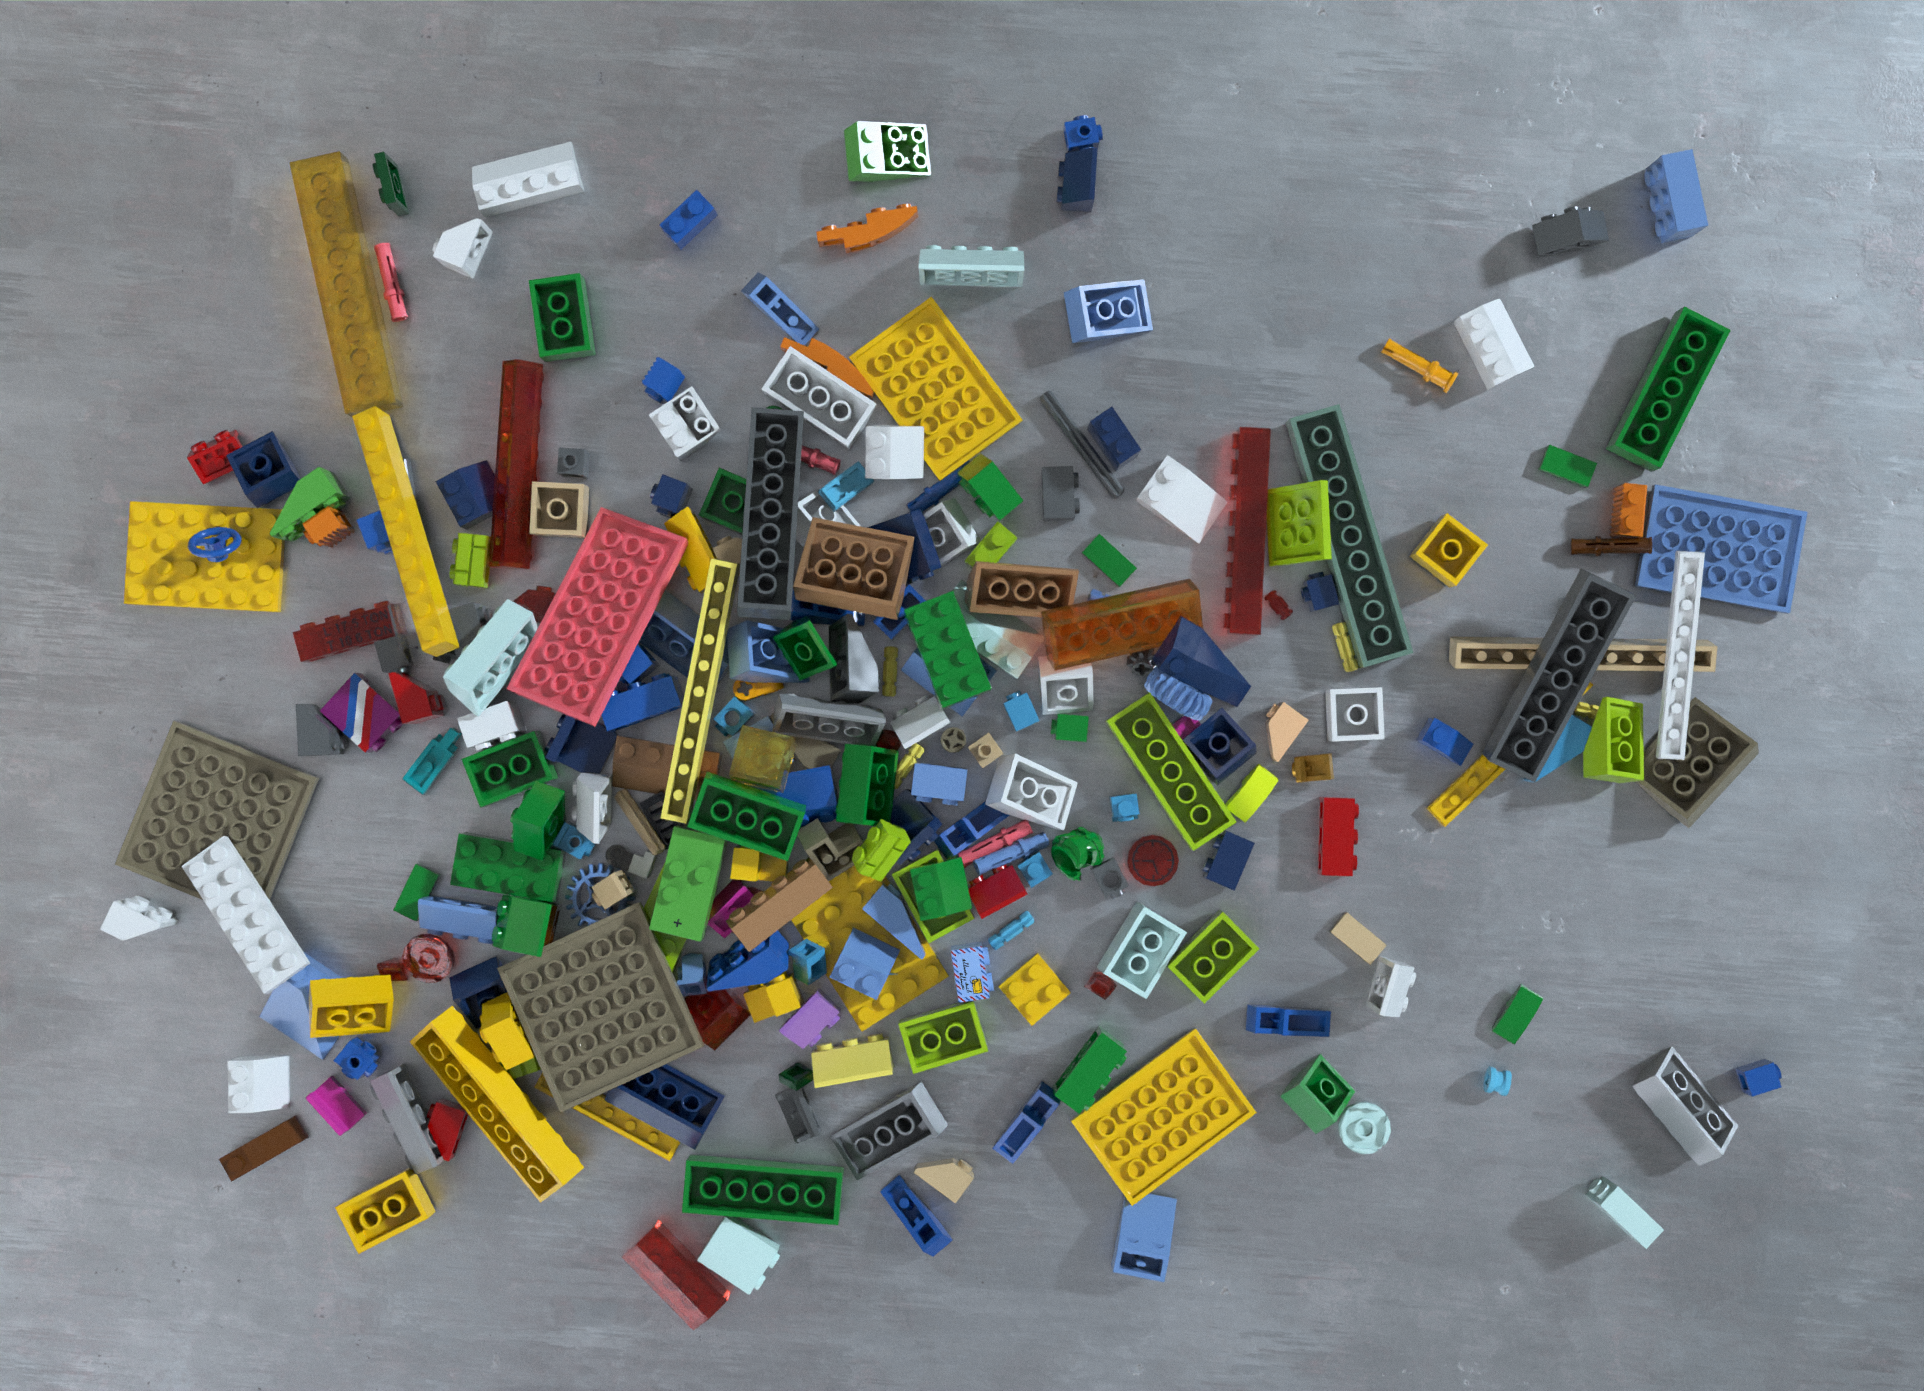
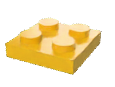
(1034, 989)

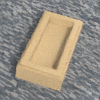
(1358, 938)

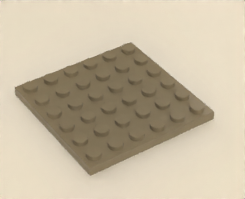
(213, 791)
(600, 1007)

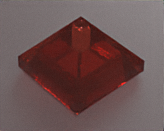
(889, 740)
(394, 968)
(1100, 985)

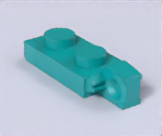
(432, 761)

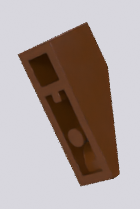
(263, 1148)

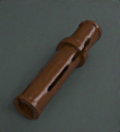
(1611, 546)

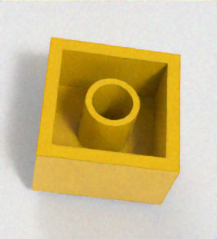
(1448, 550)

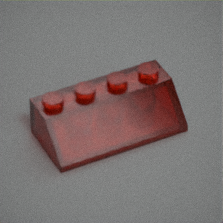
(676, 1275)

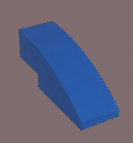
(968, 829)
(1288, 1021)
(1027, 1122)

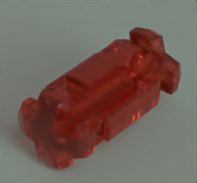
(1278, 604)

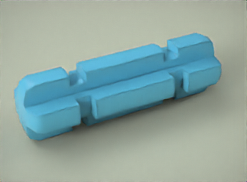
(1011, 930)

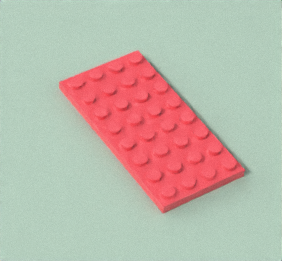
(598, 616)

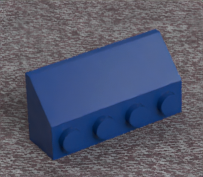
(815, 790)

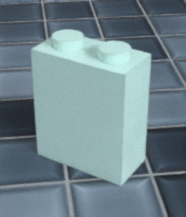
(1624, 1211)
(739, 1254)

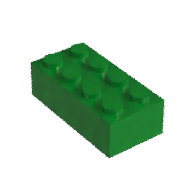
(947, 650)
(747, 816)
(495, 867)

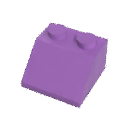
(810, 1019)

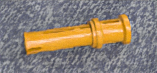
(1430, 370)

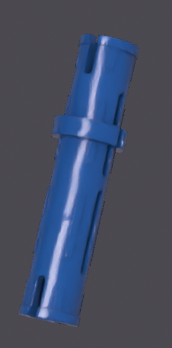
(936, 492)

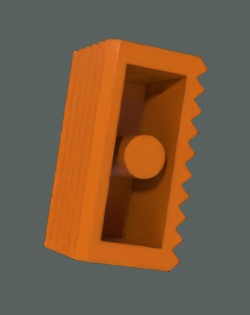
(1628, 511)
(327, 527)

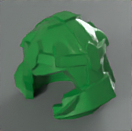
(1076, 851)

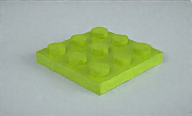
(1298, 523)

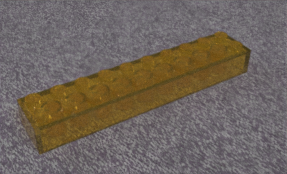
(346, 283)

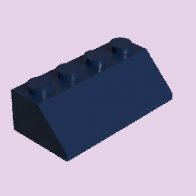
(669, 1103)

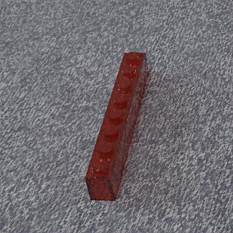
(515, 463)
(1248, 531)

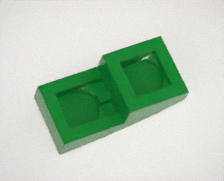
(1518, 1014)

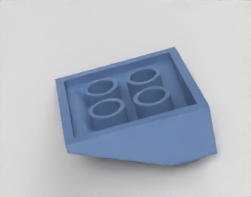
(289, 1008)

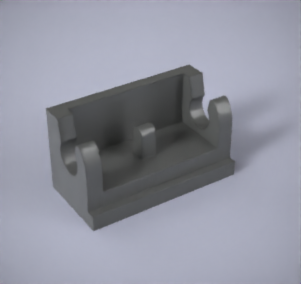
(798, 1114)

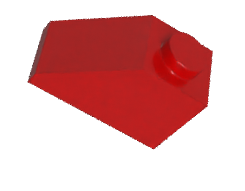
(447, 1126)

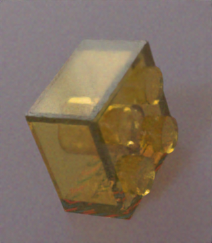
(762, 758)

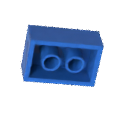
(643, 702)

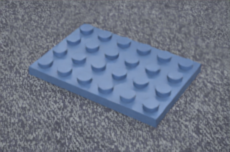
(1746, 544)

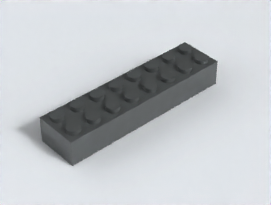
(770, 514)
(1558, 675)

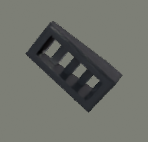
(657, 823)

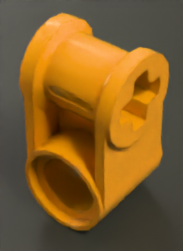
(757, 690)

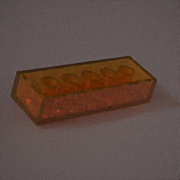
(1117, 623)

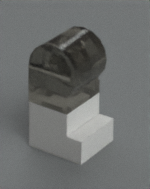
(632, 862)

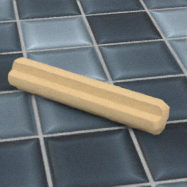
(639, 822)

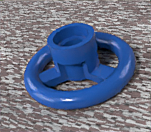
(215, 547)

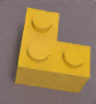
(755, 865)
(773, 998)
(504, 1032)

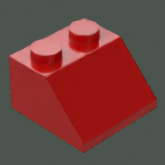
(415, 699)
(996, 890)

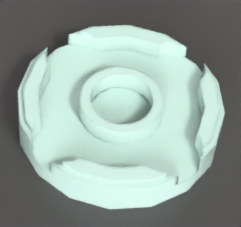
(1364, 1127)

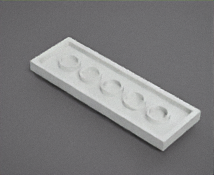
(245, 915)

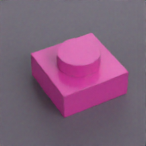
(1185, 726)

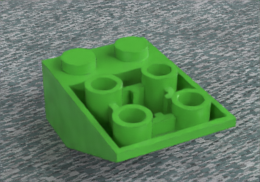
(886, 151)
(308, 498)

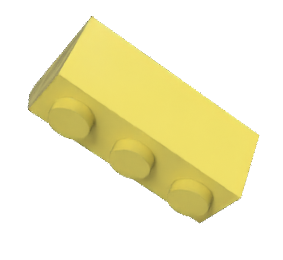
(852, 1060)

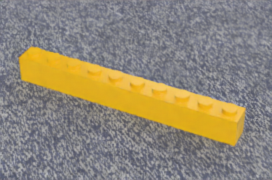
(405, 532)

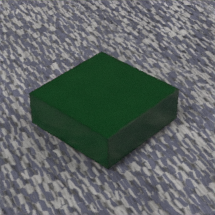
(796, 1076)

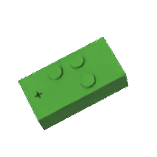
(688, 883)

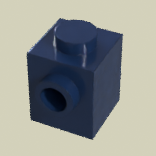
(1319, 592)

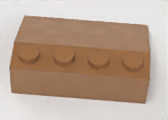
(854, 568)

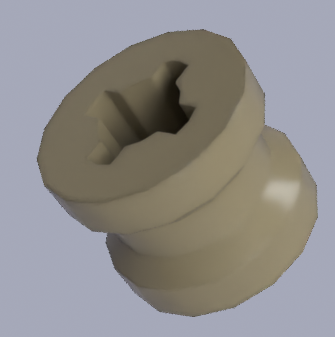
(953, 740)

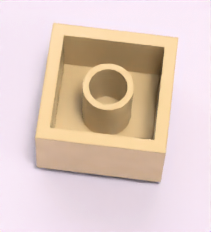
(559, 510)

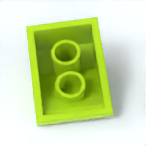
(1616, 743)

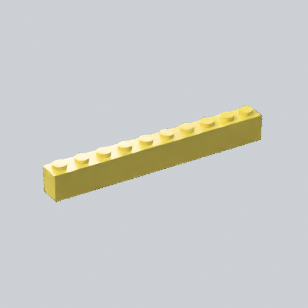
(700, 690)

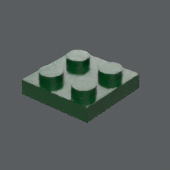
(392, 189)

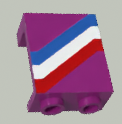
(362, 714)

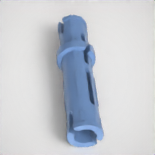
(1020, 849)

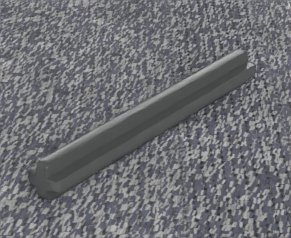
(1082, 444)

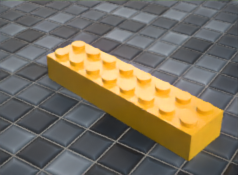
(496, 1104)

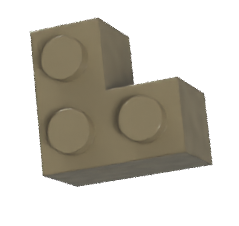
(830, 851)

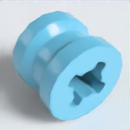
(1497, 1081)

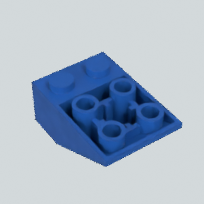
(744, 968)

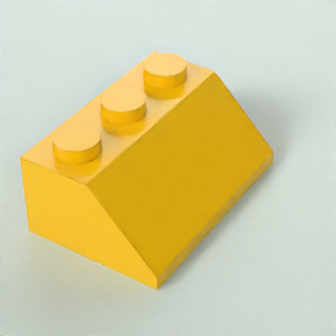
(699, 549)
(350, 1006)

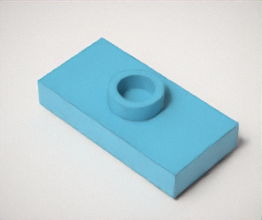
(845, 486)

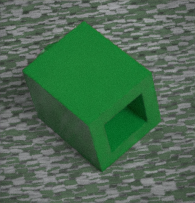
(1070, 727)

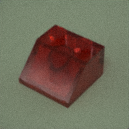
(716, 1015)

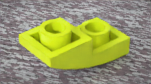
(1252, 793)

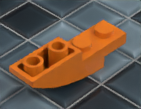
(880, 227)
(833, 363)

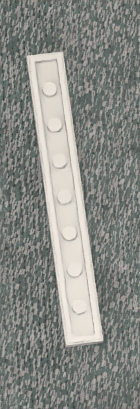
(1680, 655)

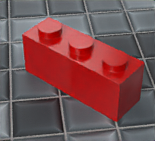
(1337, 836)

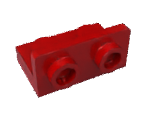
(210, 458)

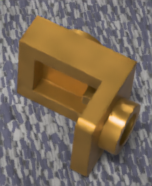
(1313, 768)

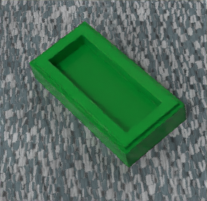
(1567, 466)
(1109, 560)
(419, 885)

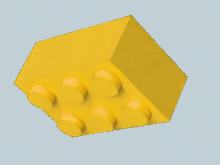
(385, 1210)

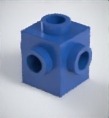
(1082, 133)
(357, 1059)

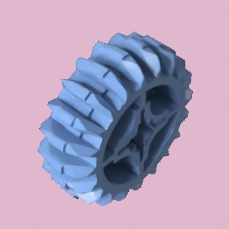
(1178, 695)
(581, 910)

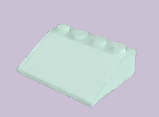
(971, 267)

